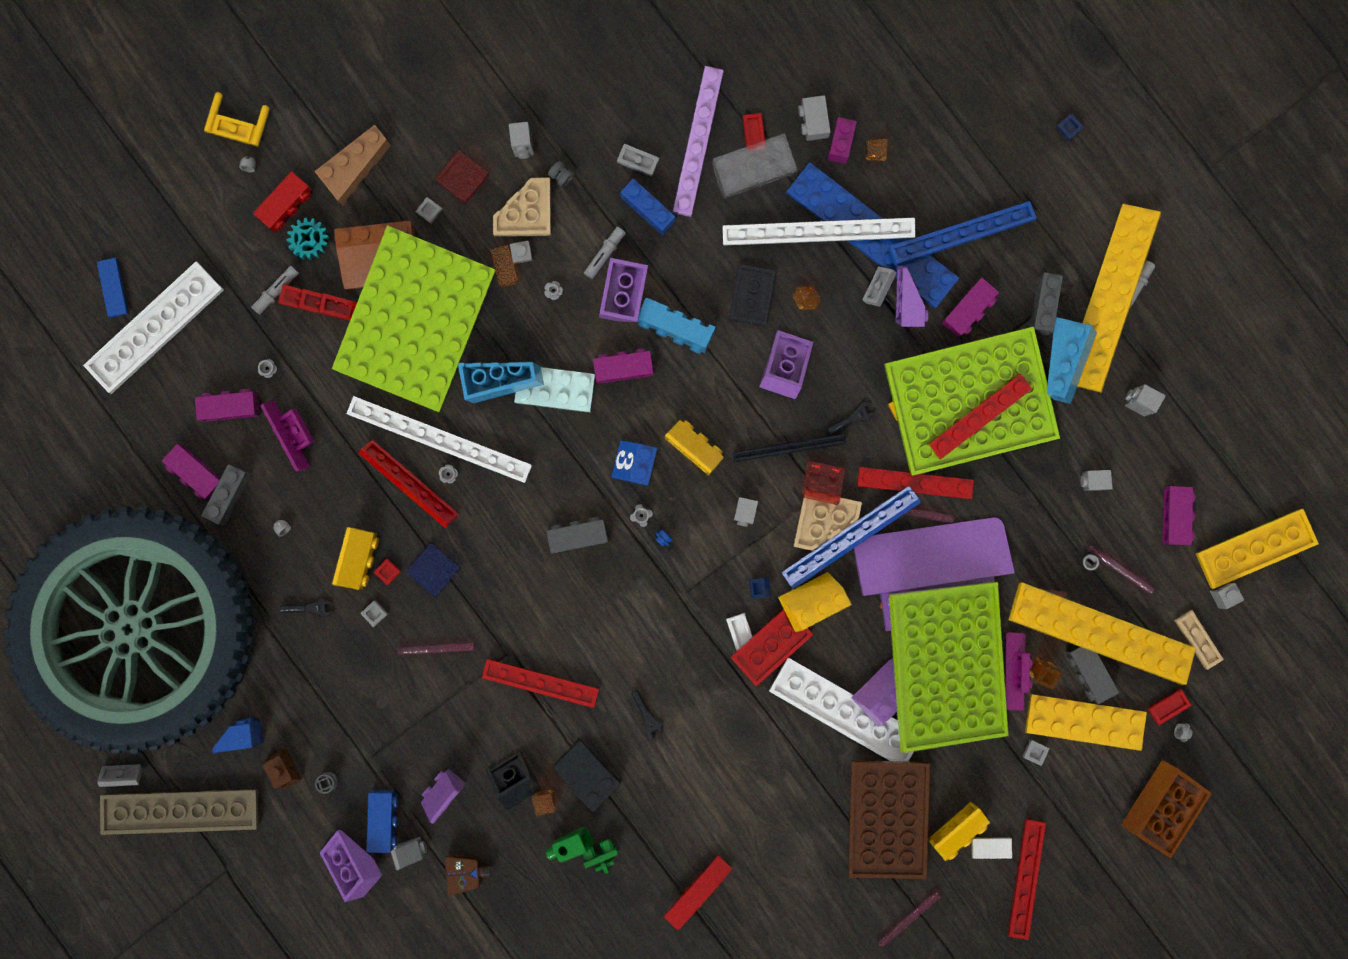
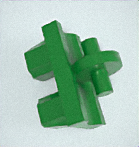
(592, 858)

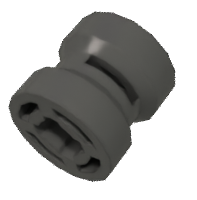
(561, 174)
(330, 782)

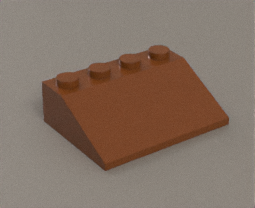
(358, 248)
(1166, 808)

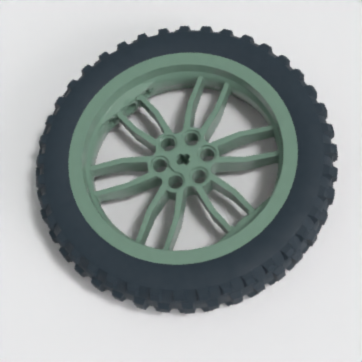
(118, 722)

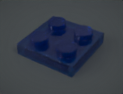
(433, 570)

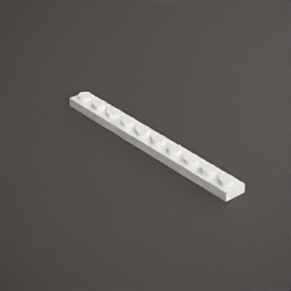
(819, 231)
(439, 439)

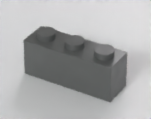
(1046, 303)
(226, 494)
(577, 535)
(1092, 674)

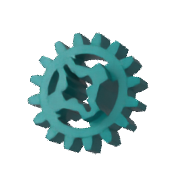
(303, 245)

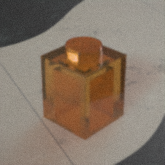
(1045, 673)
(544, 802)

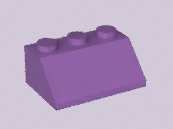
(623, 291)
(878, 695)

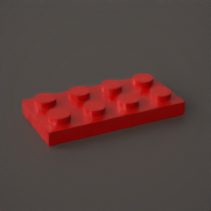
(769, 648)

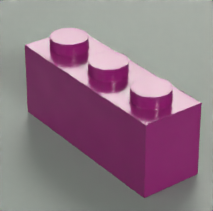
(970, 308)
(623, 366)
(227, 405)
(191, 471)
(1178, 515)

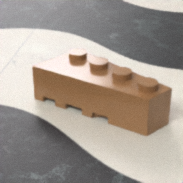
(353, 163)

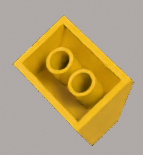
(694, 446)
(355, 558)
(814, 601)
(959, 831)

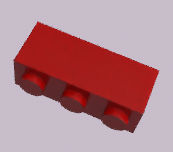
(283, 202)

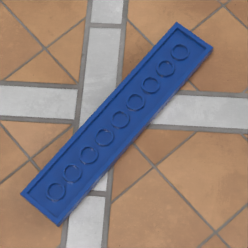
(833, 203)

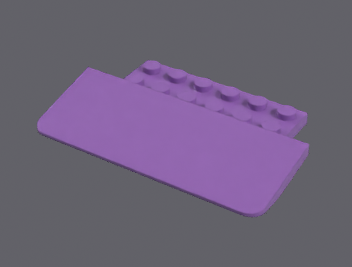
(932, 559)

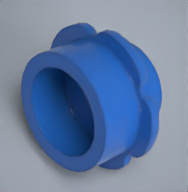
(663, 538)

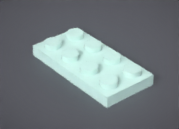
(560, 390)

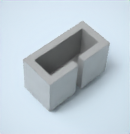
(815, 118)
(521, 140)
(1144, 400)

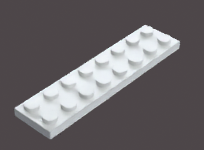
(153, 327)
(836, 709)

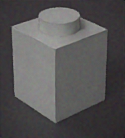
(1096, 480)
(745, 511)
(1226, 595)

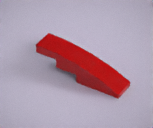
(316, 302)
(697, 892)

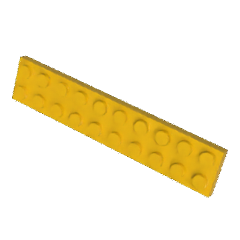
(1116, 289)
(1102, 633)

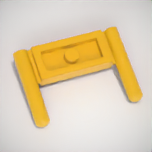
(234, 128)

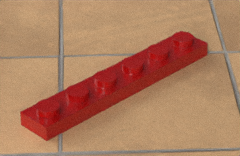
(980, 416)
(408, 483)
(918, 483)
(540, 683)
(1026, 879)

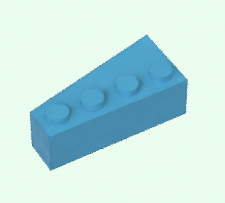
(675, 325)
(1068, 357)
(494, 380)

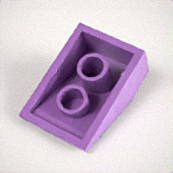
(909, 305)
(786, 364)
(441, 795)
(350, 866)

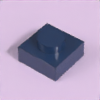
(1069, 127)
(760, 588)

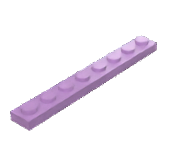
(698, 141)

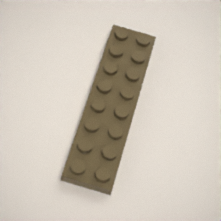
(179, 811)

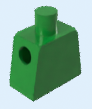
(570, 845)

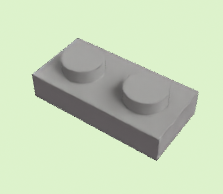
(638, 160)
(879, 286)
(120, 775)

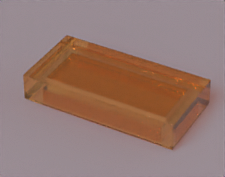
(504, 266)

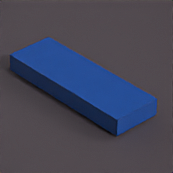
(112, 287)

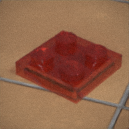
(462, 177)
(823, 482)

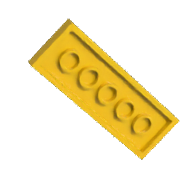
(1257, 548)
(1085, 722)

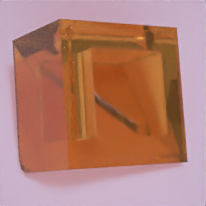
(876, 149)
(806, 298)

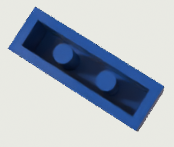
(648, 207)
(381, 821)

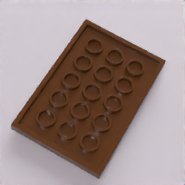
(888, 819)

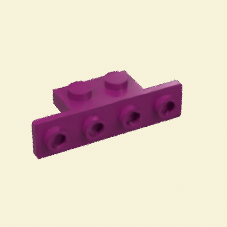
(291, 433)
(1016, 670)

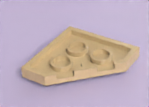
(526, 211)
(823, 521)

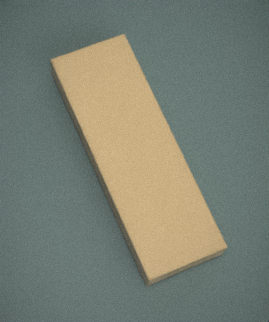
(1199, 639)

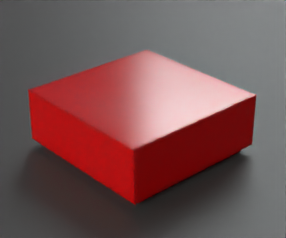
(387, 571)

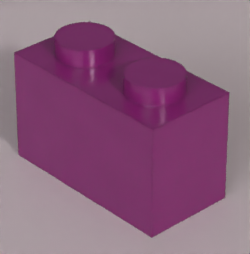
(842, 140)

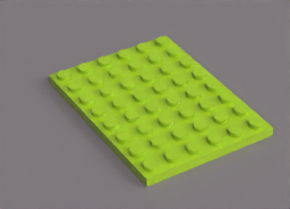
(413, 319)
(946, 384)
(948, 666)

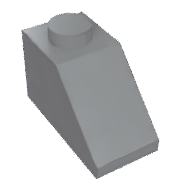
(408, 852)

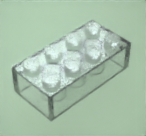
(754, 165)

